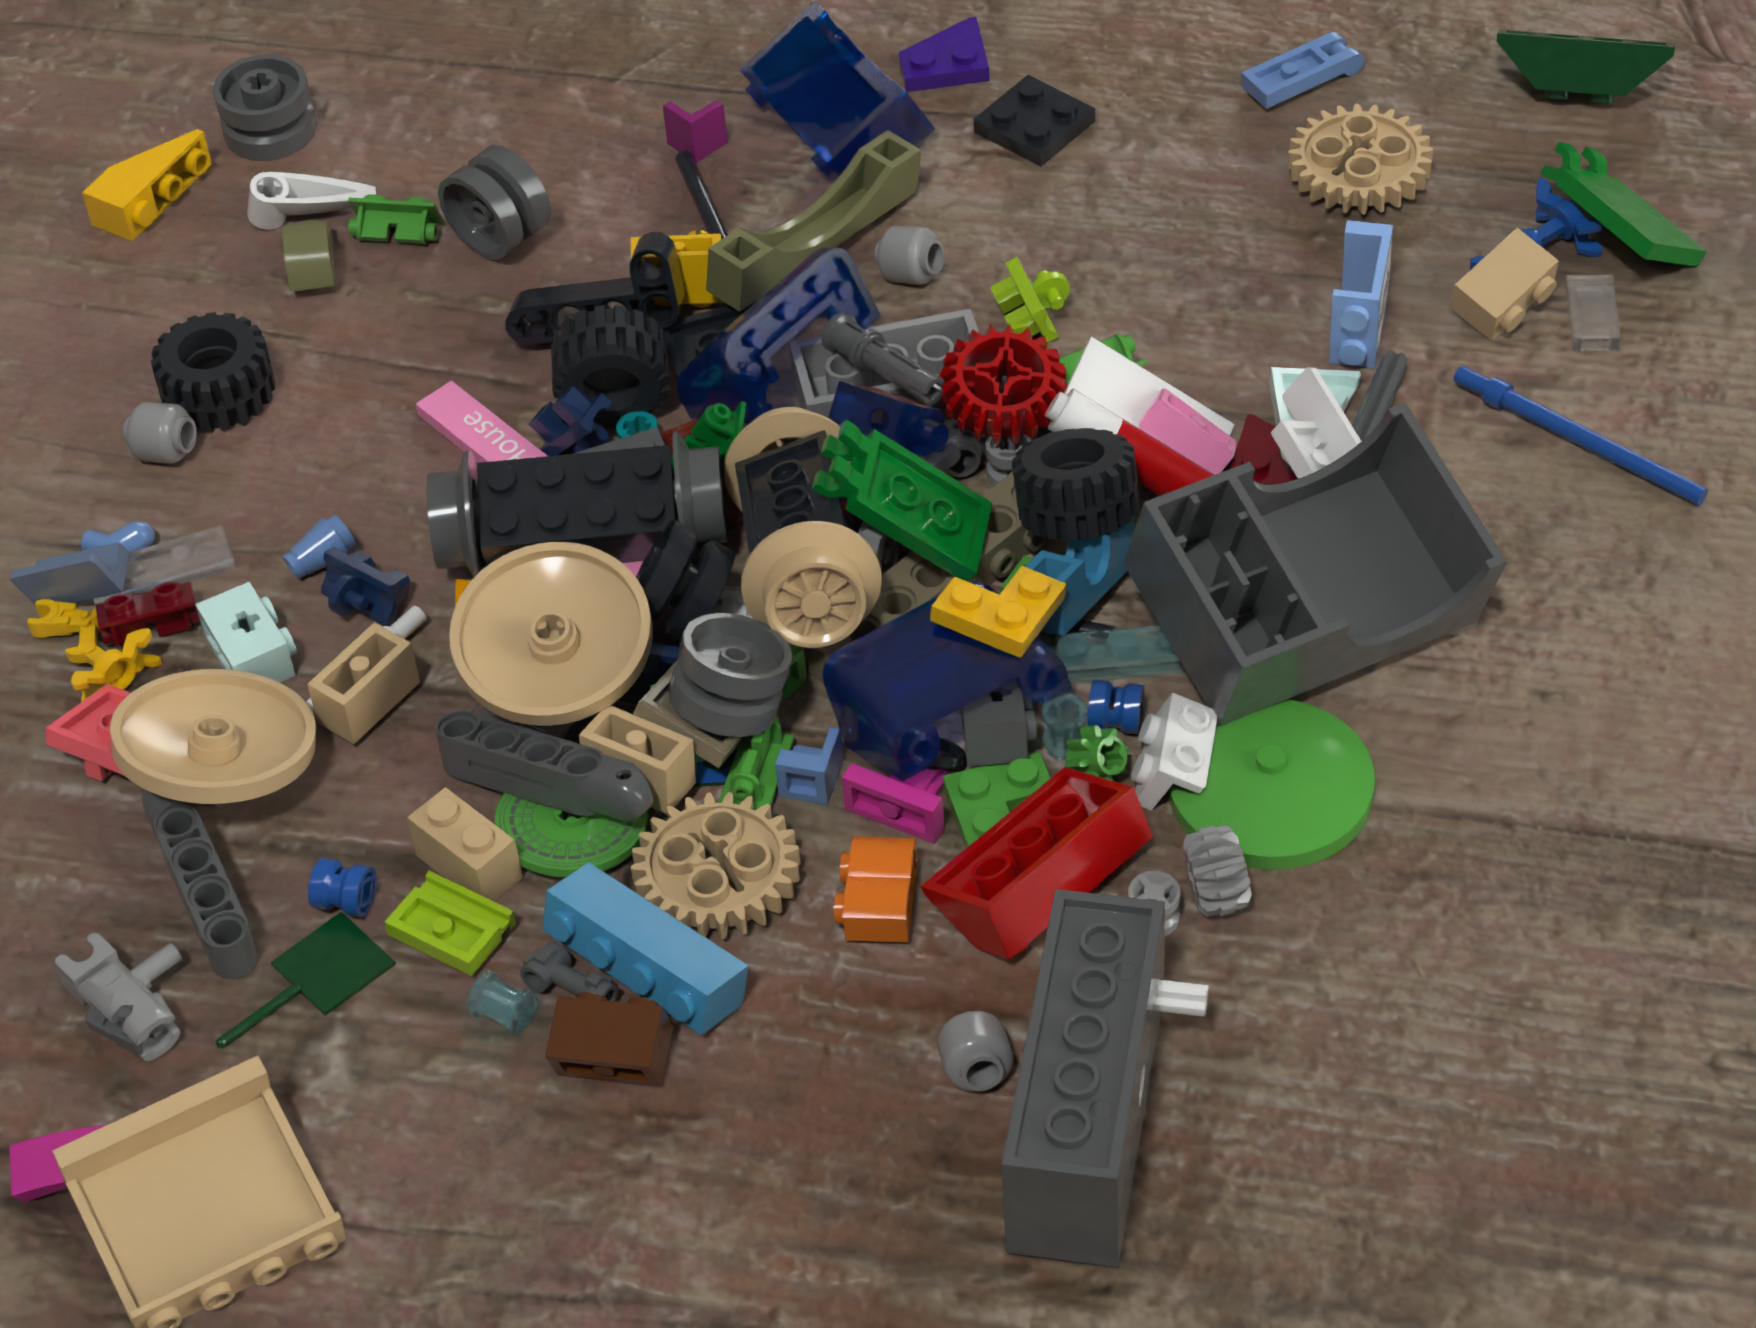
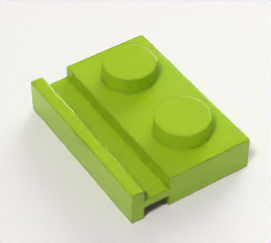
(450, 923)

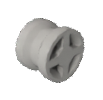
(1159, 887)

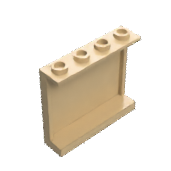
(199, 1197)

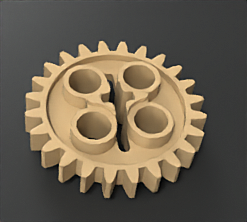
(1360, 158)
(735, 838)

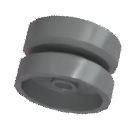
(264, 107)
(494, 202)
(730, 674)

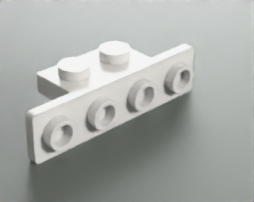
(1319, 429)

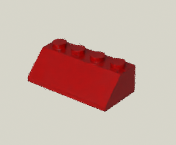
(1057, 838)

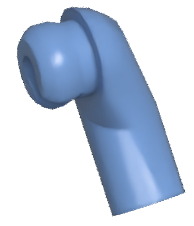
(132, 536)

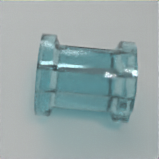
(1063, 720)
(502, 1003)

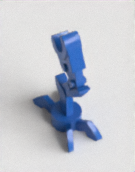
(1563, 220)

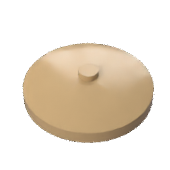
(551, 633)
(213, 736)

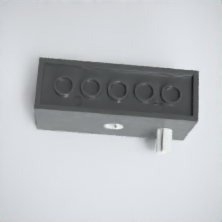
(1087, 1076)

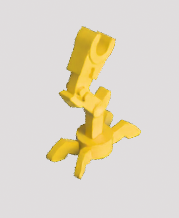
(109, 666)

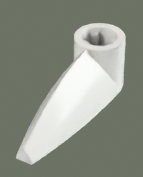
(283, 194)

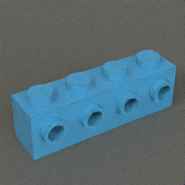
(645, 948)

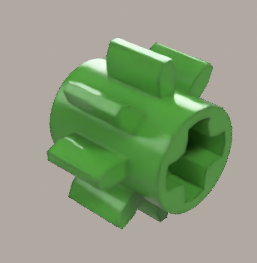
(1097, 752)

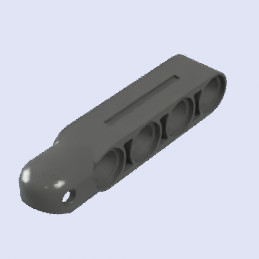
(540, 767)
(202, 885)

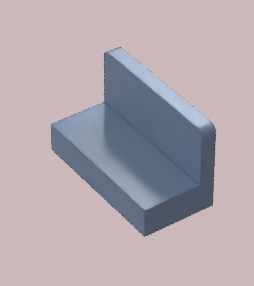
(75, 575)

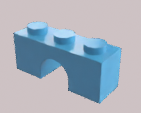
(1089, 572)

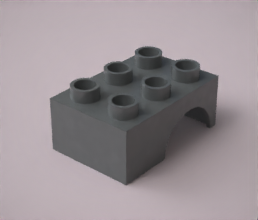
(1315, 572)

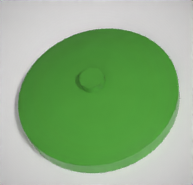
(1285, 783)

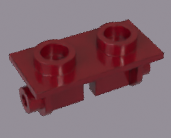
(168, 605)

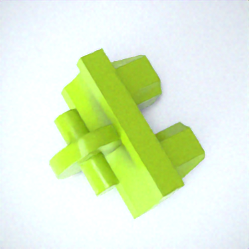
(1046, 291)

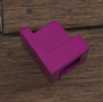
(697, 133)

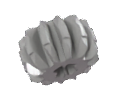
(1216, 870)

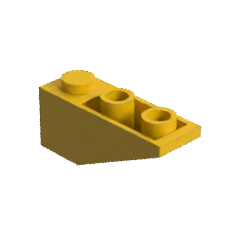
(143, 186)

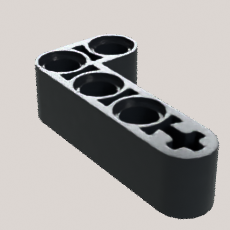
(541, 311)

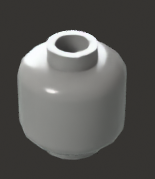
(909, 255)
(159, 432)
(975, 1051)

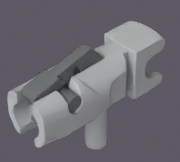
(121, 997)

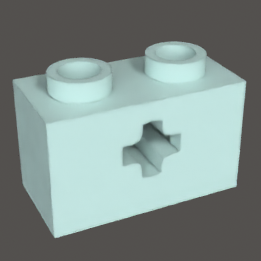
(245, 633)

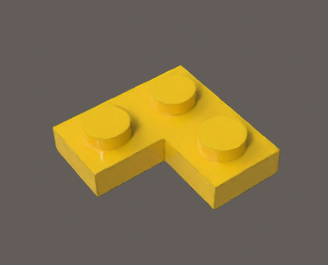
(1001, 620)

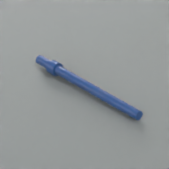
(1502, 395)

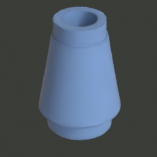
(309, 551)

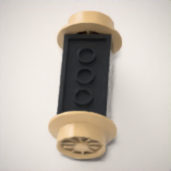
(805, 560)

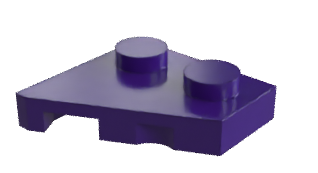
(946, 59)

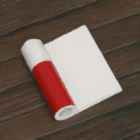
(1113, 396)

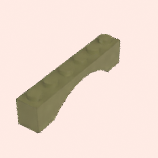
(874, 182)

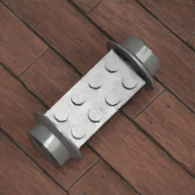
(591, 499)

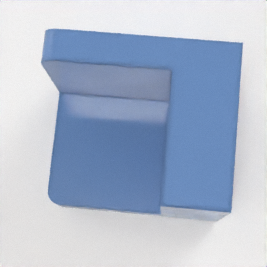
(809, 771)

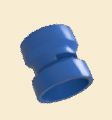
(1127, 707)
(342, 887)

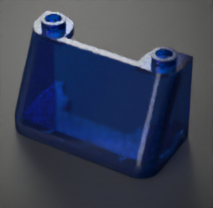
(830, 91)
(738, 359)
(915, 672)

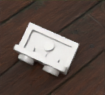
(1174, 749)

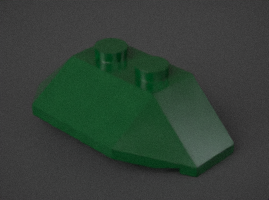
(1583, 63)

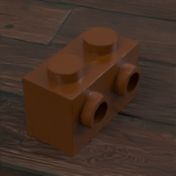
(609, 1039)

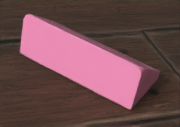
(1188, 432)

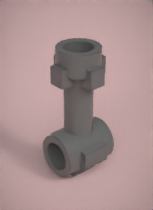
(552, 966)

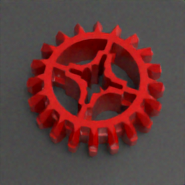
(976, 373)

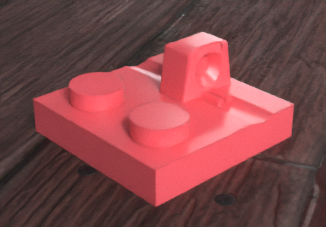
(86, 731)

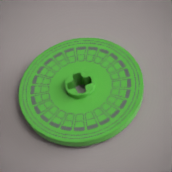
(563, 842)

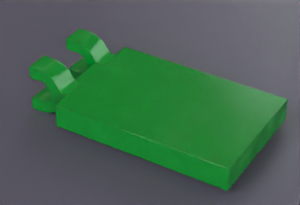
(1621, 208)
(906, 498)

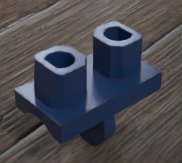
(571, 422)
(358, 586)

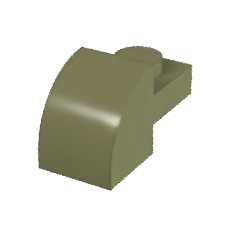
(309, 255)

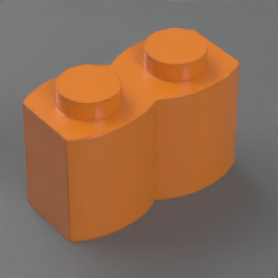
(878, 889)

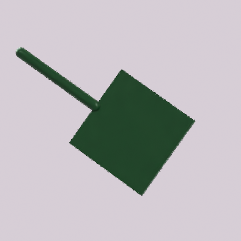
(324, 968)

